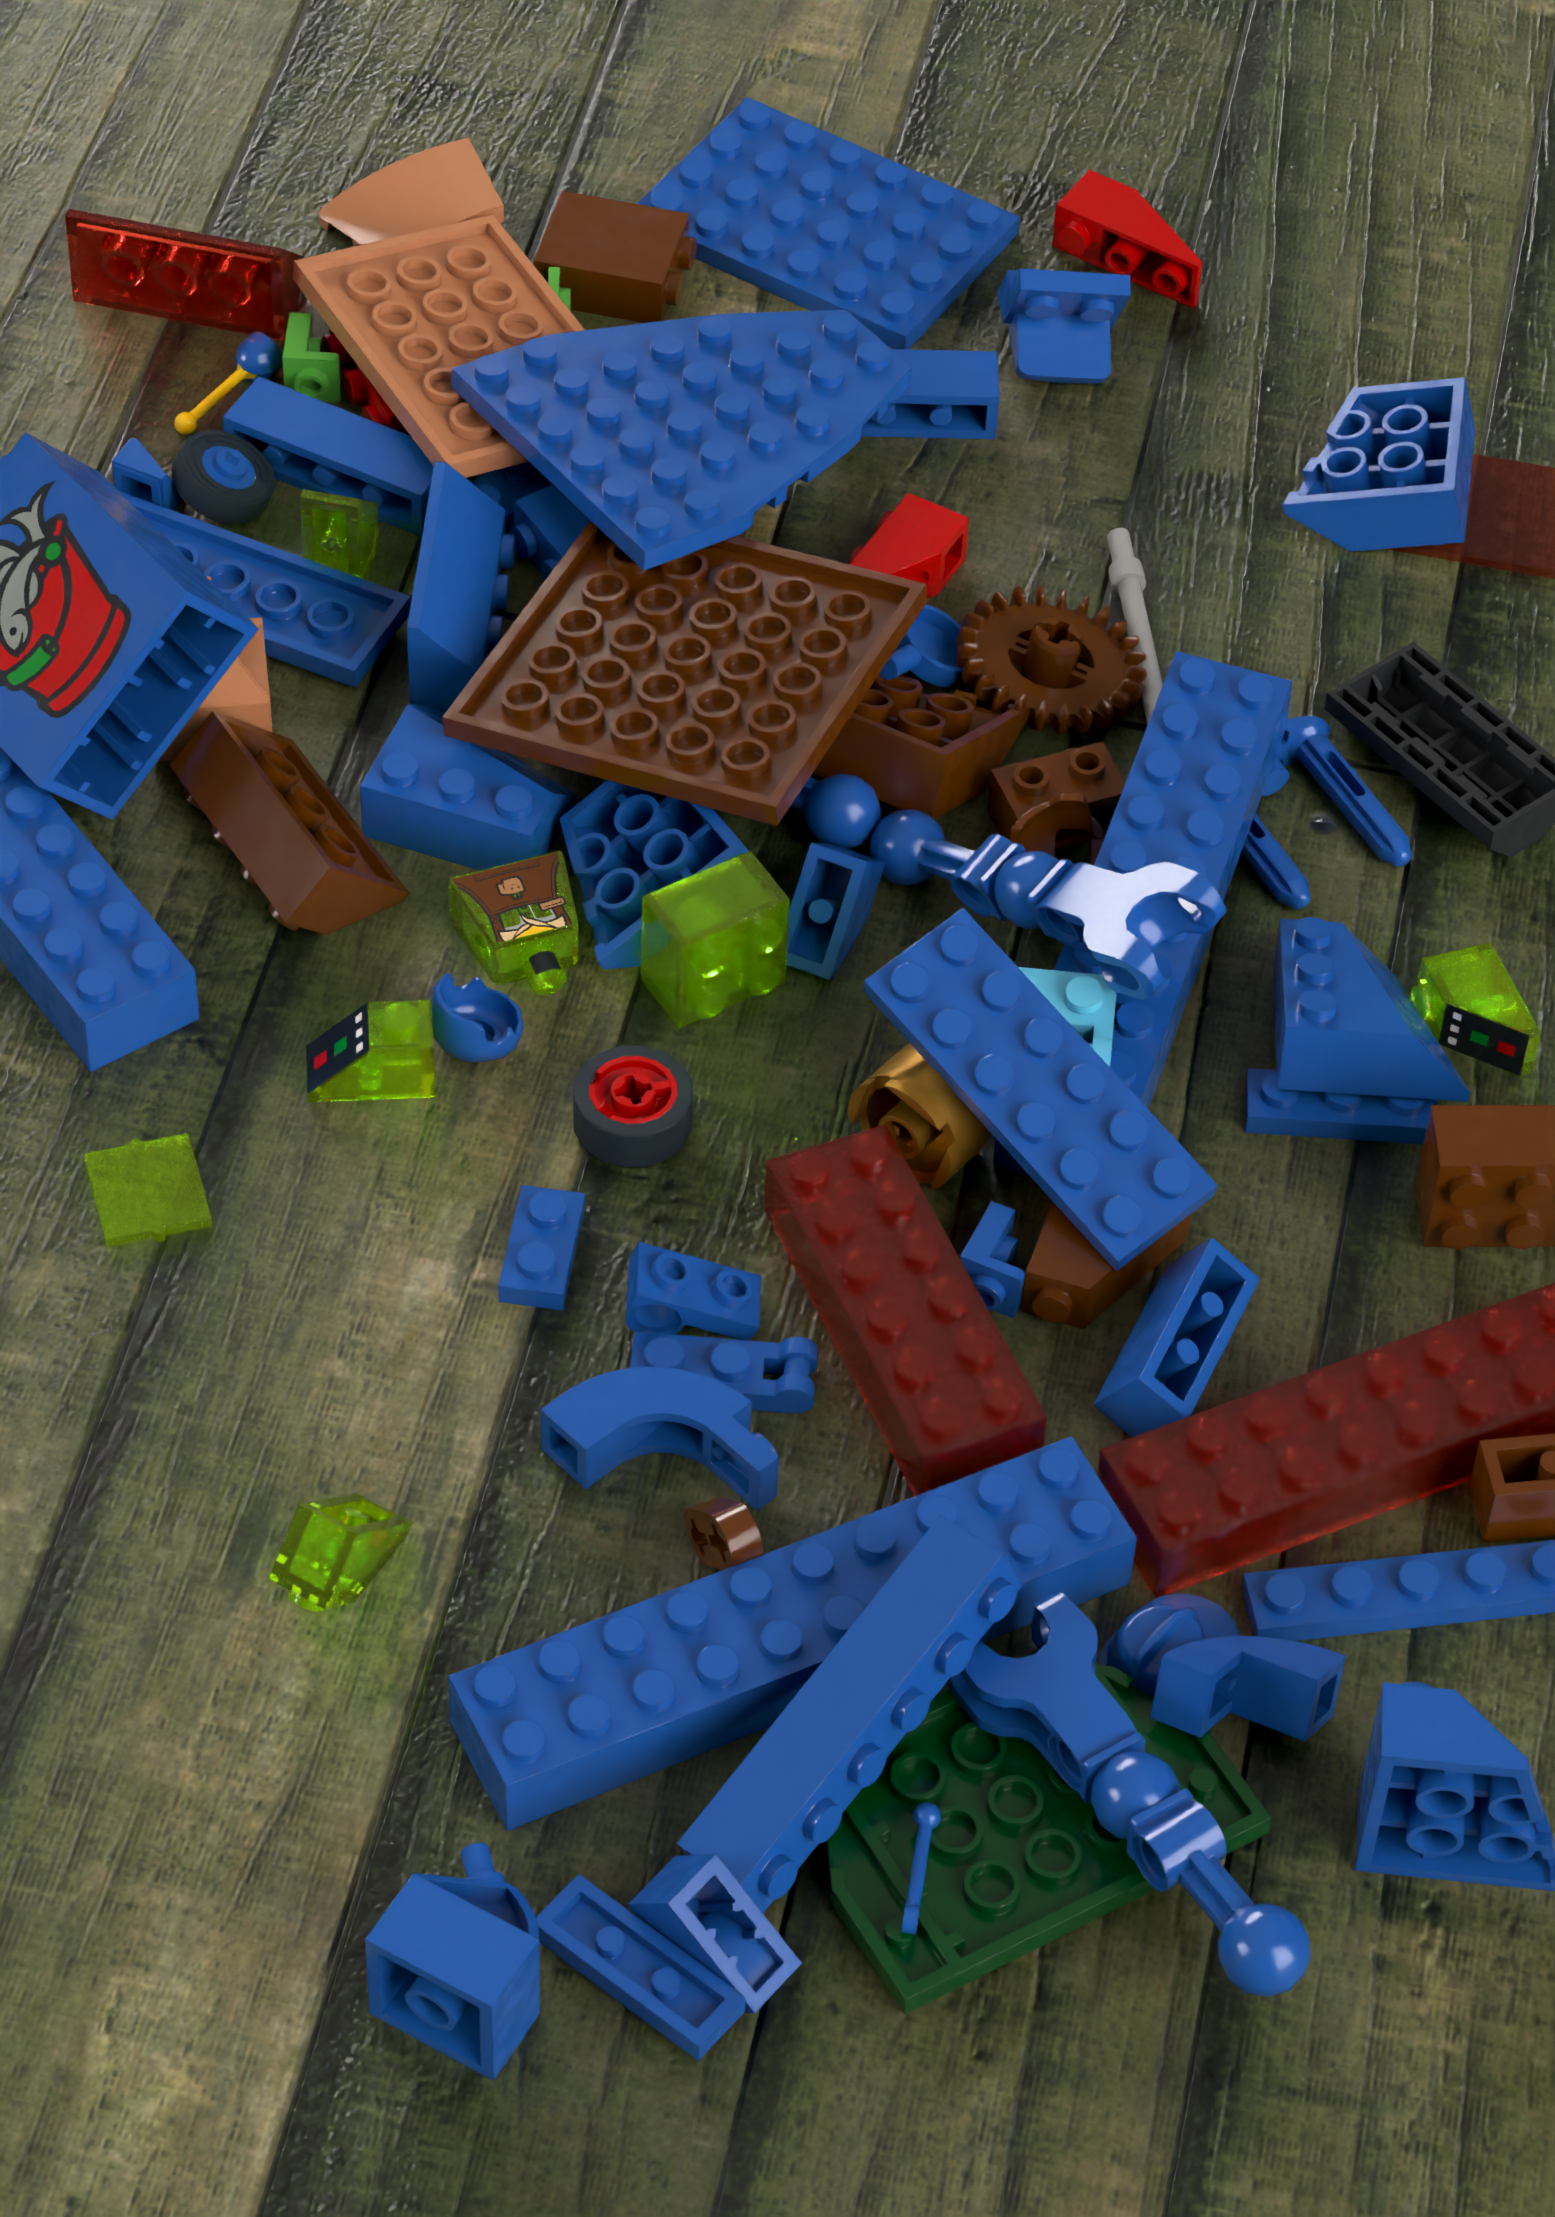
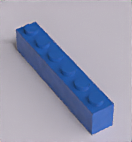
(855, 1710)

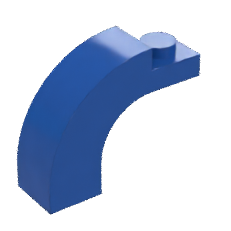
(659, 1412)

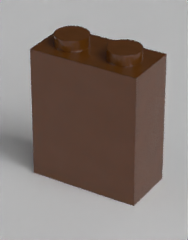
(617, 256)

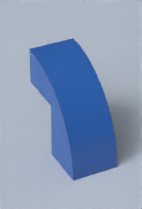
(1254, 1677)

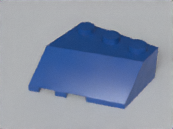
(1392, 468)
(630, 845)
(1350, 1021)

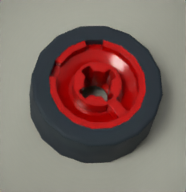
(632, 1106)

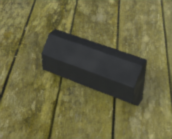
(1451, 747)

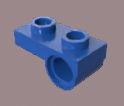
(682, 1290)

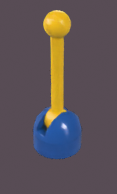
(254, 357)

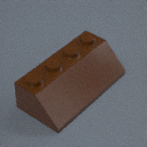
(284, 826)

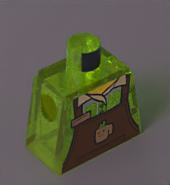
(519, 921)

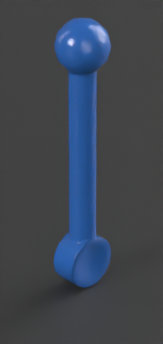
(926, 1817)

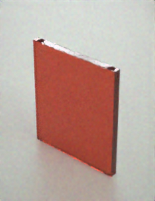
(1507, 519)

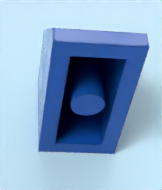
(830, 907)

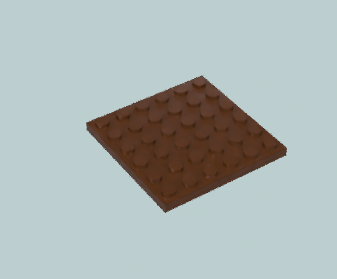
(689, 676)

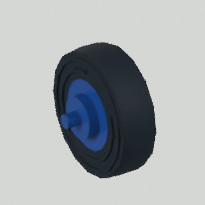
(223, 477)

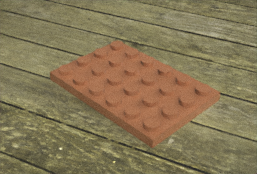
(429, 305)

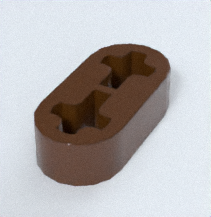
(723, 1533)

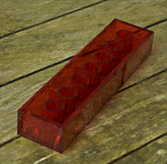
(1333, 1443)

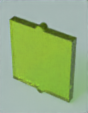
(147, 1190)

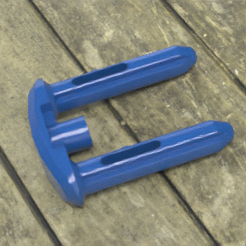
(1308, 741)

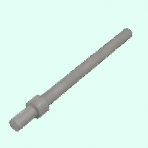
(1128, 582)

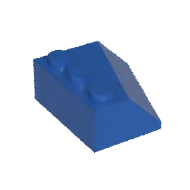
(458, 797)
(1449, 1796)

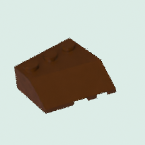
(922, 746)

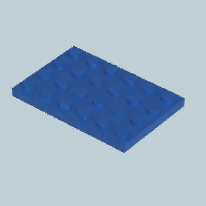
(831, 222)

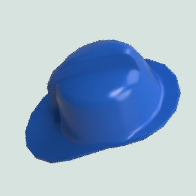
(1159, 1629)

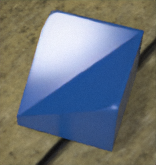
(141, 476)

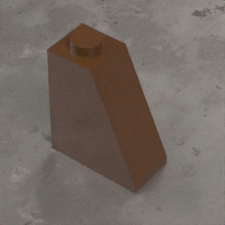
(1074, 1282)

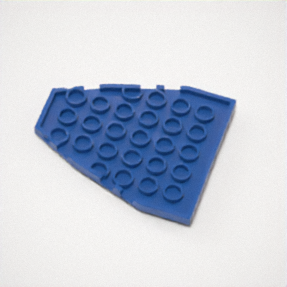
(686, 421)

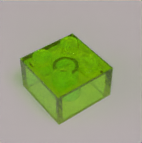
(714, 939)

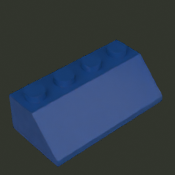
(456, 588)

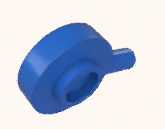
(927, 650)

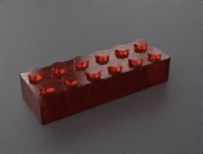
(901, 1309)

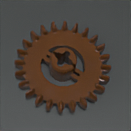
(1047, 647)

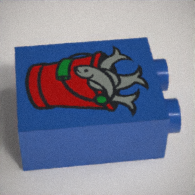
(99, 631)

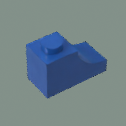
(717, 1924)

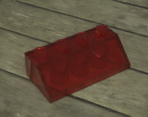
(181, 274)

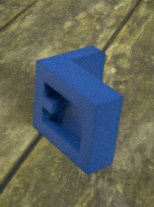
(990, 1261)

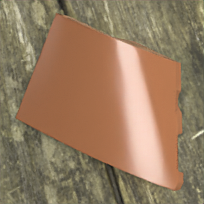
(415, 195)

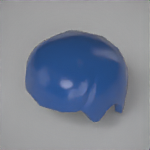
(474, 1020)

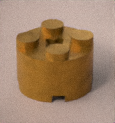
(922, 1115)

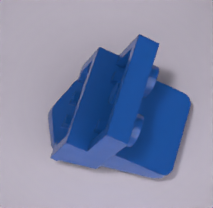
(1062, 322)

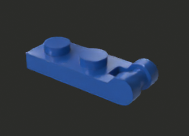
(739, 1365)

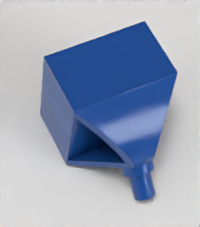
(458, 1964)

